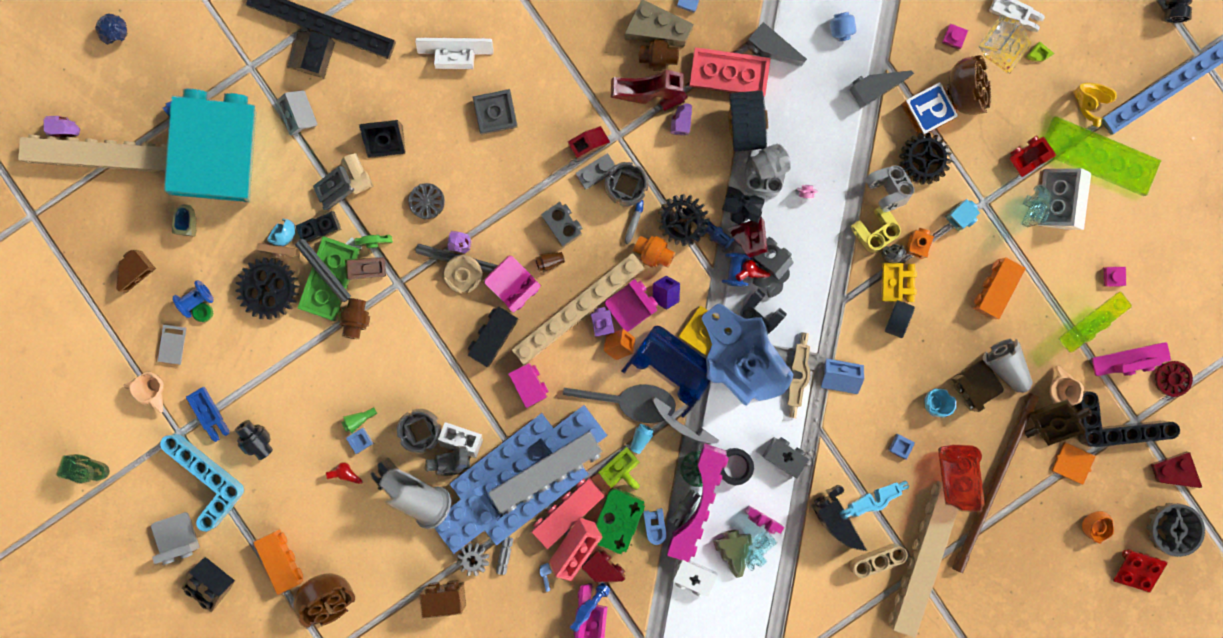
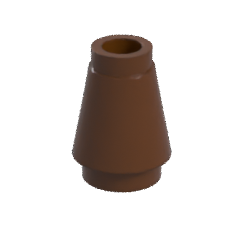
(549, 260)

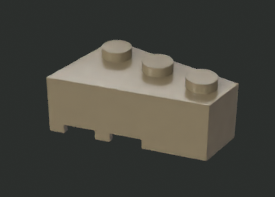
(656, 23)

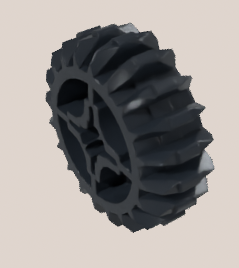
(929, 143)
(680, 213)

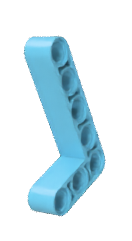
(207, 477)

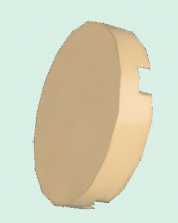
(463, 274)

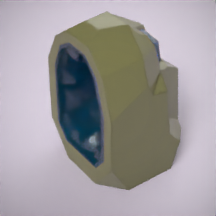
(184, 221)

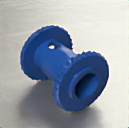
(735, 267)
(192, 299)

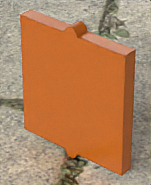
(1073, 463)

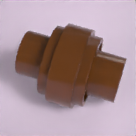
(659, 55)
(354, 318)

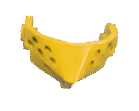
(1088, 97)

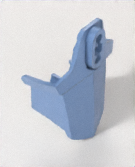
(744, 357)

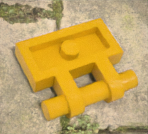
(893, 282)

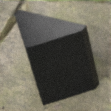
(383, 138)

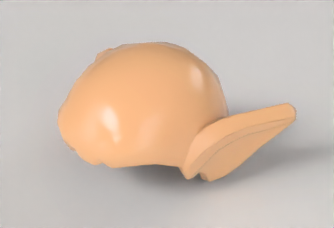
(1065, 387)
(147, 390)

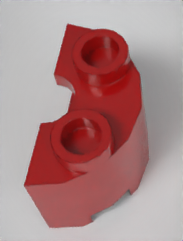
(1032, 155)

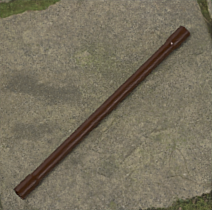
(964, 555)

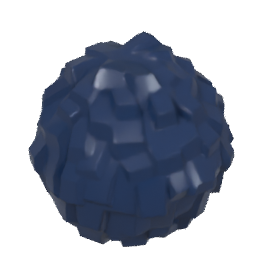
(111, 28)

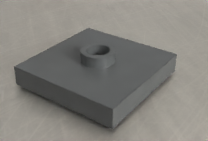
(495, 111)

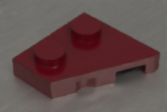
(750, 237)
(1177, 471)

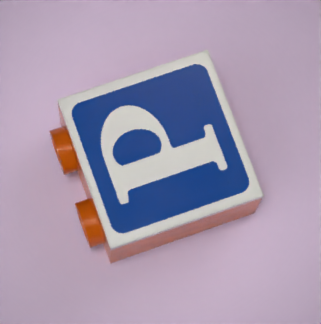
(929, 109)

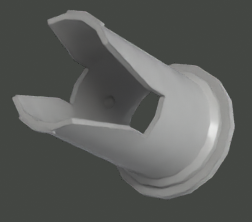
(416, 498)

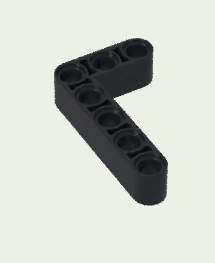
(1119, 432)

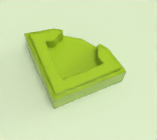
(1039, 53)

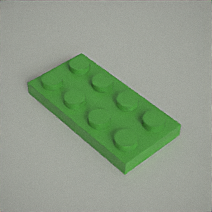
(317, 295)

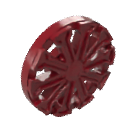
(1174, 378)

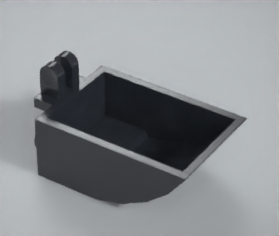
(828, 513)

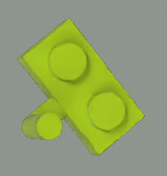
(619, 468)

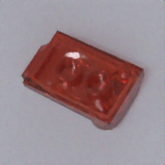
(962, 477)

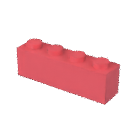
(566, 514)

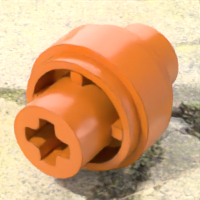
(654, 251)

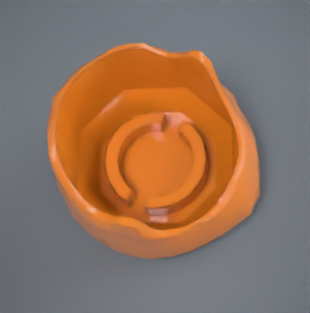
(1098, 526)

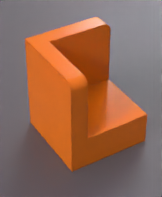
(619, 344)

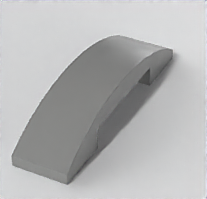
(702, 435)

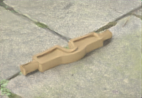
(799, 364)

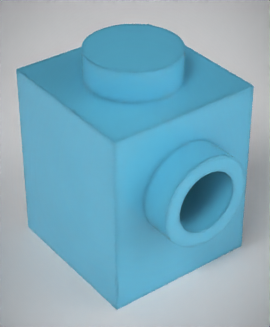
(963, 214)

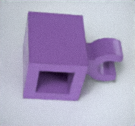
(602, 322)

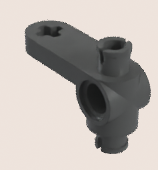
(449, 463)

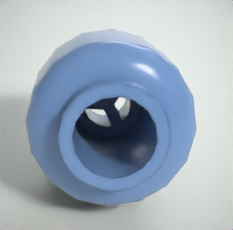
(843, 26)

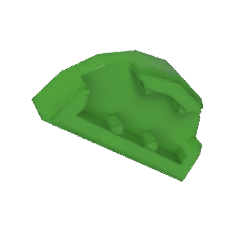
(372, 241)

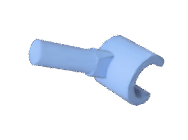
(544, 571)

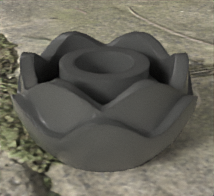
(893, 253)

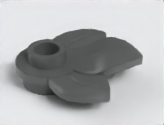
(773, 285)

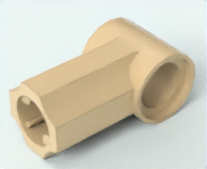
(359, 178)

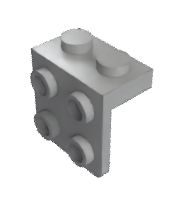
(174, 538)

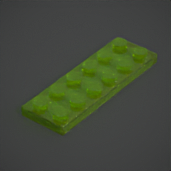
(1102, 156)

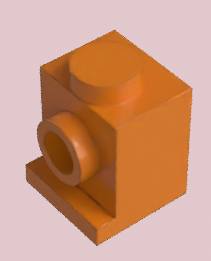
(914, 248)

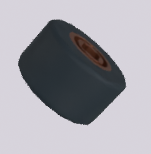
(899, 319)

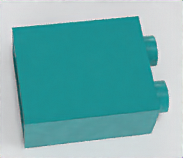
(210, 146)

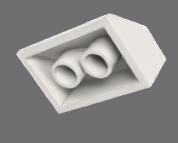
(1069, 197)

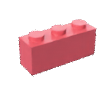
(575, 549)

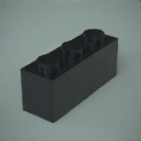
(492, 336)

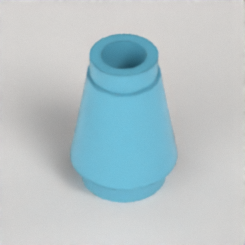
(641, 438)

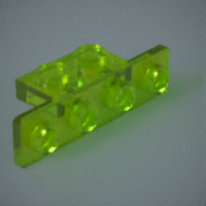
(1095, 322)

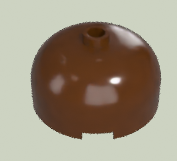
(966, 86)
(319, 590)

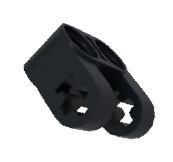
(753, 301)

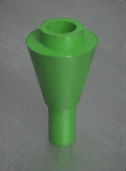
(354, 421)

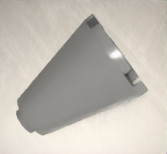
(1009, 364)

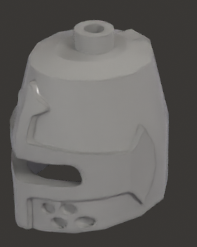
(771, 162)

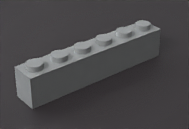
(545, 472)

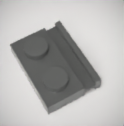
(333, 188)

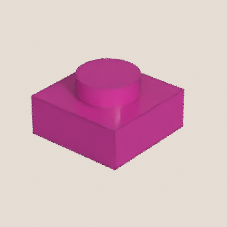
(955, 36)
(1114, 276)

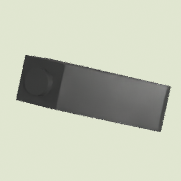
(769, 44)
(873, 86)

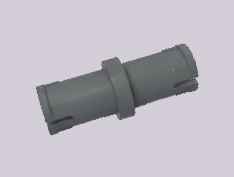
(684, 507)

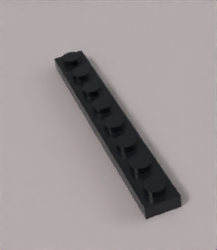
(326, 25)

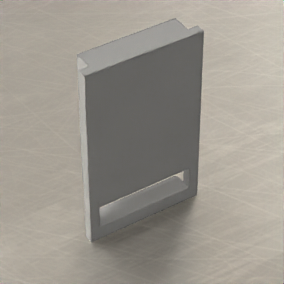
(171, 346)

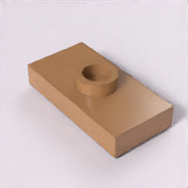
(278, 251)

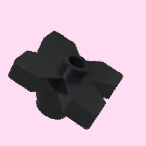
(742, 206)

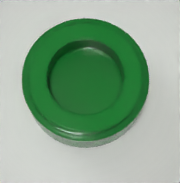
(202, 312)

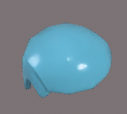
(282, 233)
(939, 403)

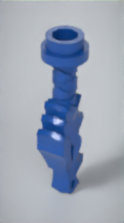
(584, 611)

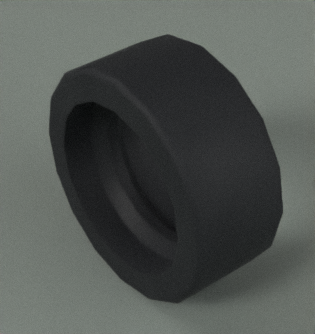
(749, 470)

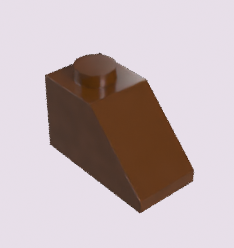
(132, 270)

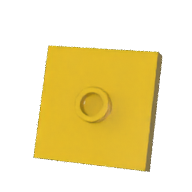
(696, 332)

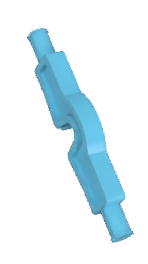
(868, 504)

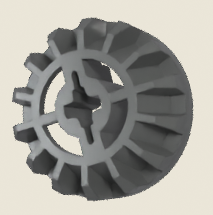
(1188, 530)

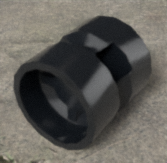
(1178, 11)

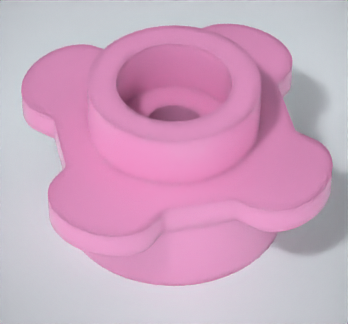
(807, 191)

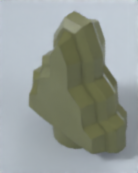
(734, 550)

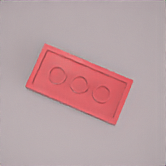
(729, 71)

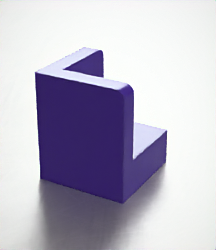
(666, 292)

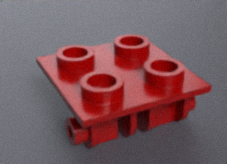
(1140, 570)

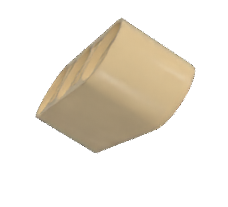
(887, 560)

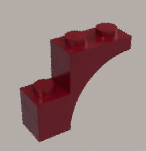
(641, 90)

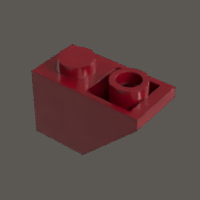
(588, 142)
(602, 569)

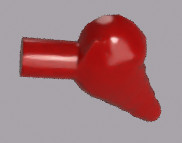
(751, 270)
(344, 473)

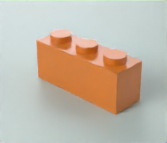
(998, 288)
(279, 561)

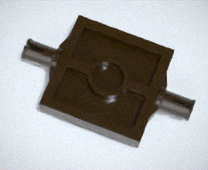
(1057, 422)

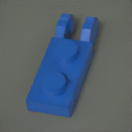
(207, 413)

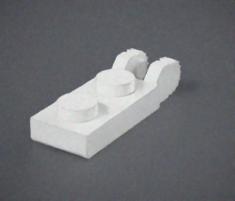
(1019, 11)

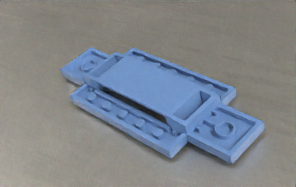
(523, 449)

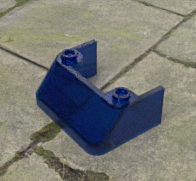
(675, 362)

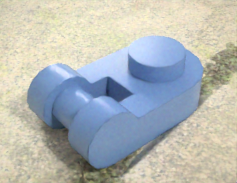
(655, 533)

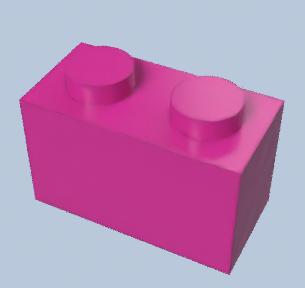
(529, 385)

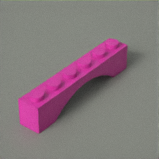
(684, 538)

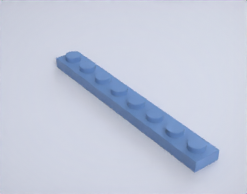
(1164, 89)

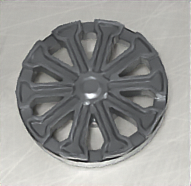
(426, 201)

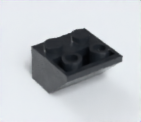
(207, 584)

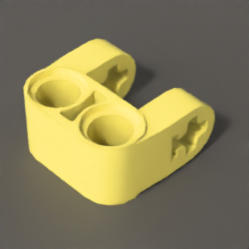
(880, 235)

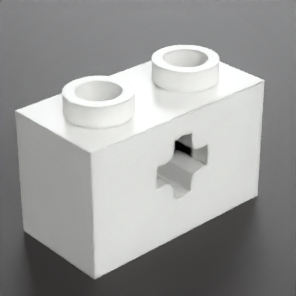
(454, 436)
(705, 576)

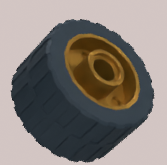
(748, 120)

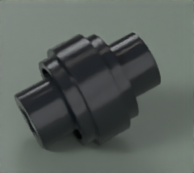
(253, 439)

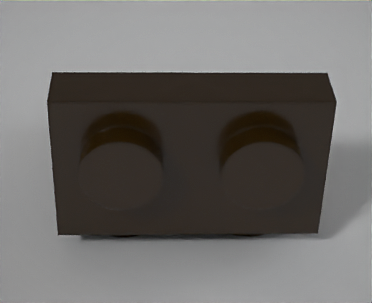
(977, 386)

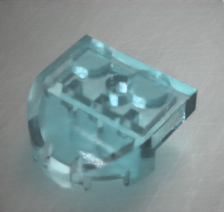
(1038, 206)
(762, 544)

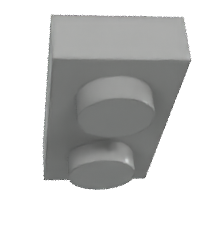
(595, 171)

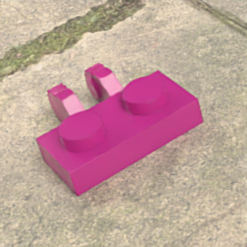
(759, 518)

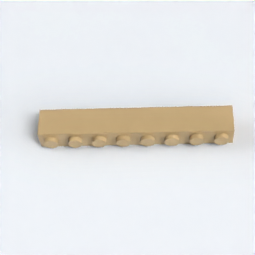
(93, 154)
(578, 309)
(923, 564)

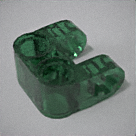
(81, 469)

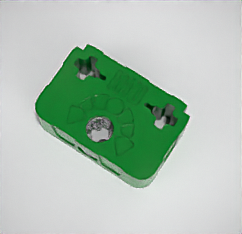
(624, 522)

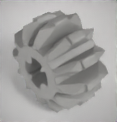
(466, 561)

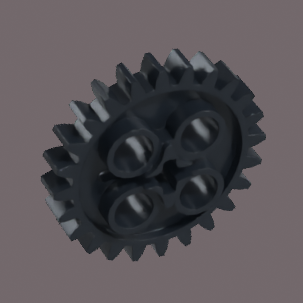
(282, 296)

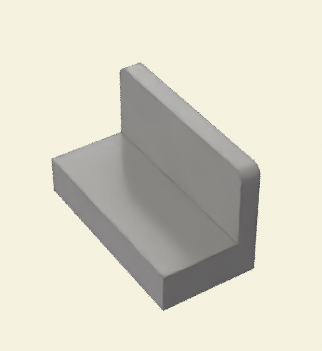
(296, 112)

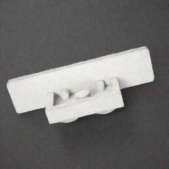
(454, 52)

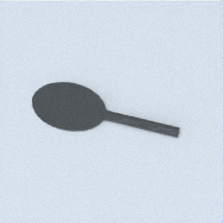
(634, 401)

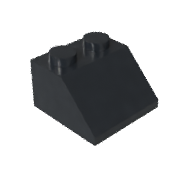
(311, 53)

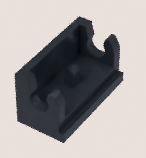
(384, 466)

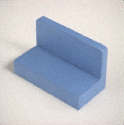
(842, 376)

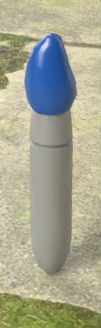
(634, 221)

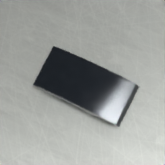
(318, 227)

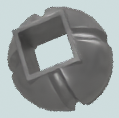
(631, 171)
(407, 436)

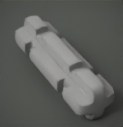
(504, 556)

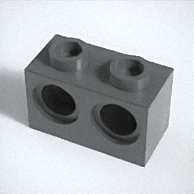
(558, 226)

